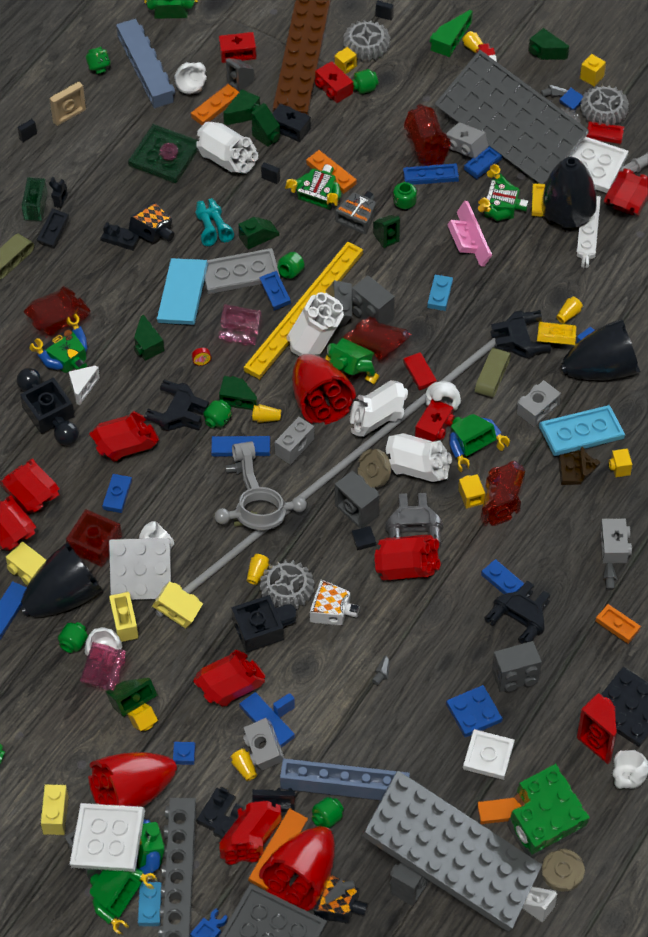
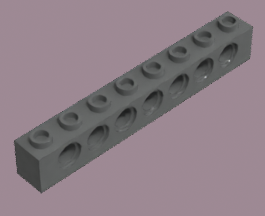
(177, 810)

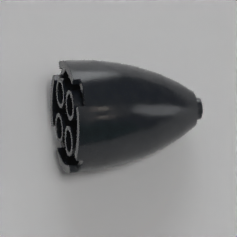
(569, 194)
(602, 355)
(59, 585)

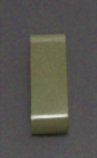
(13, 253)
(492, 372)

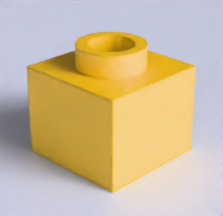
(346, 60)
(620, 463)
(142, 717)

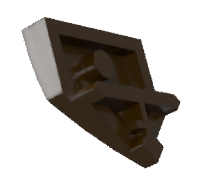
(576, 467)

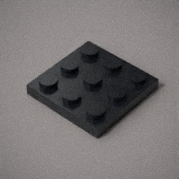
(630, 700)

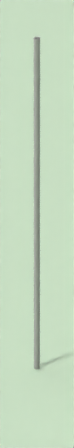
(335, 470)

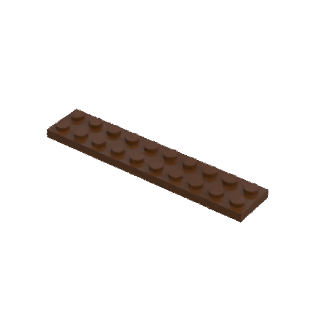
(302, 54)

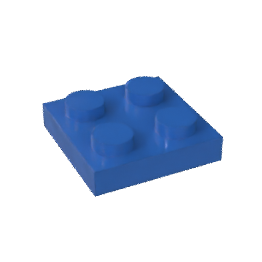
(474, 711)

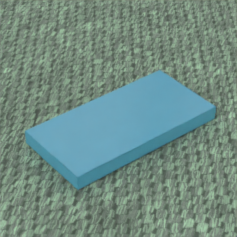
(182, 291)
(581, 430)

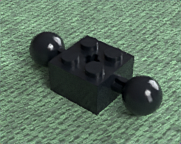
(47, 406)

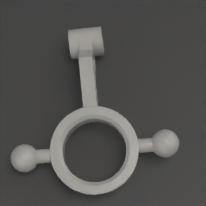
(245, 453)

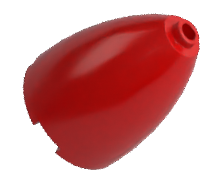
(310, 379)
(130, 778)
(309, 856)

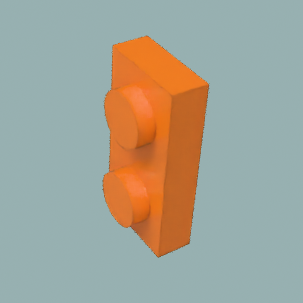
(618, 623)

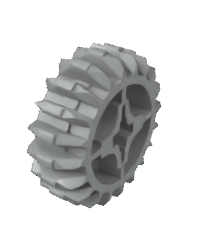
(367, 40)
(600, 103)
(290, 580)

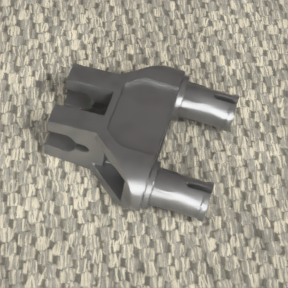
(414, 519)

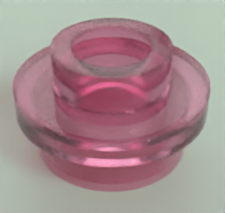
(169, 151)

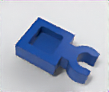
(209, 928)

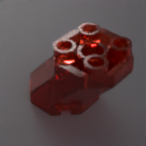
(428, 139)
(53, 310)
(377, 337)
(503, 493)

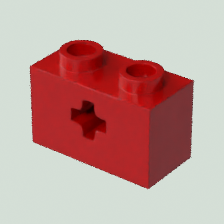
(237, 46)
(333, 82)
(434, 421)

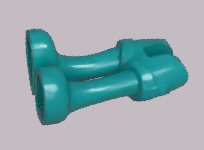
(209, 234)

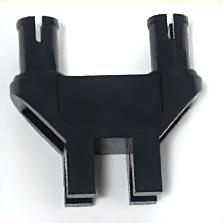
(514, 336)
(180, 409)
(522, 609)

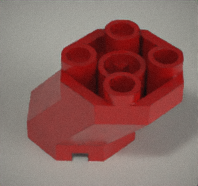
(628, 192)
(124, 436)
(30, 486)
(13, 524)
(407, 557)
(229, 678)
(250, 832)

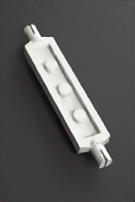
(588, 237)

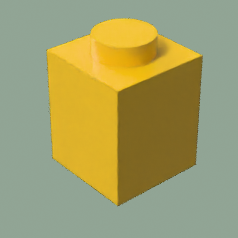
(592, 70)
(471, 491)

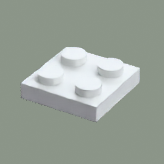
(488, 754)

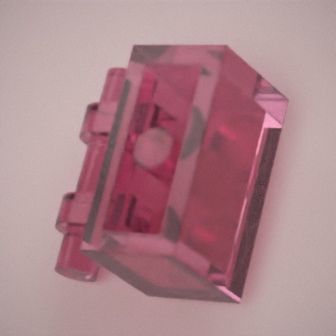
(241, 320)
(103, 666)

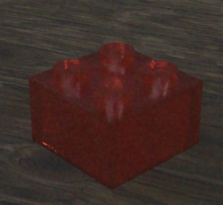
(92, 536)

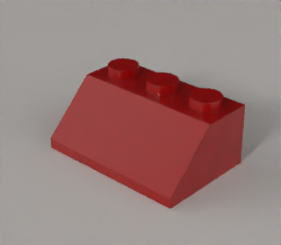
(598, 727)

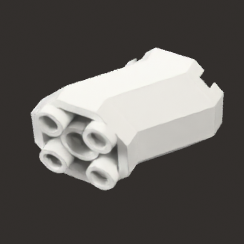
(226, 147)
(315, 325)
(378, 408)
(418, 457)

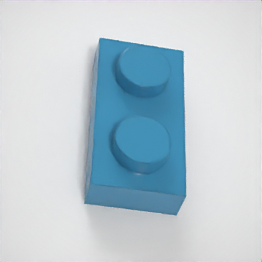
(440, 292)
(149, 904)

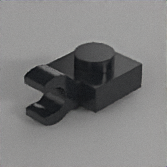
(59, 192)
(227, 822)

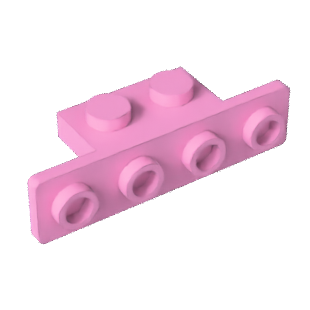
(469, 235)

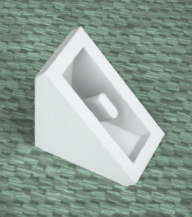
(83, 382)
(540, 902)

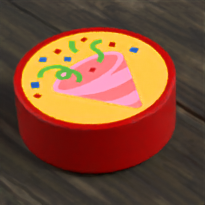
(201, 356)

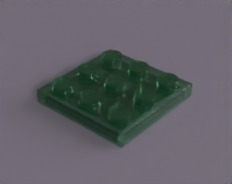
(148, 156)

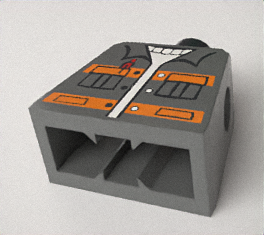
(357, 212)

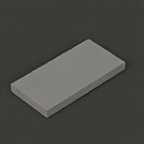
(239, 270)

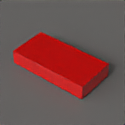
(605, 133)
(419, 370)

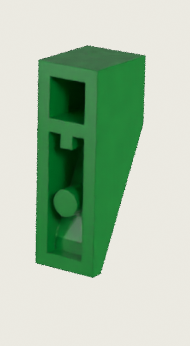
(450, 34)

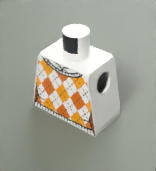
(332, 605)

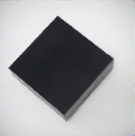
(384, 10)
(27, 130)
(270, 173)
(363, 538)

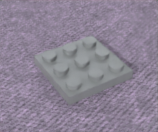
(139, 566)

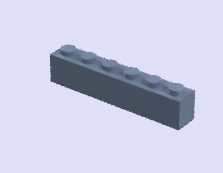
(145, 63)
(335, 779)

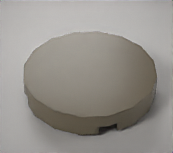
(374, 467)
(563, 870)

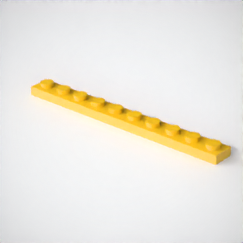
(277, 341)

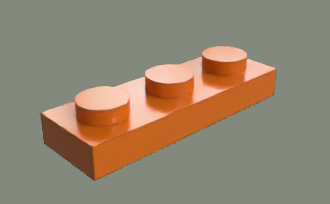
(214, 105)
(344, 179)

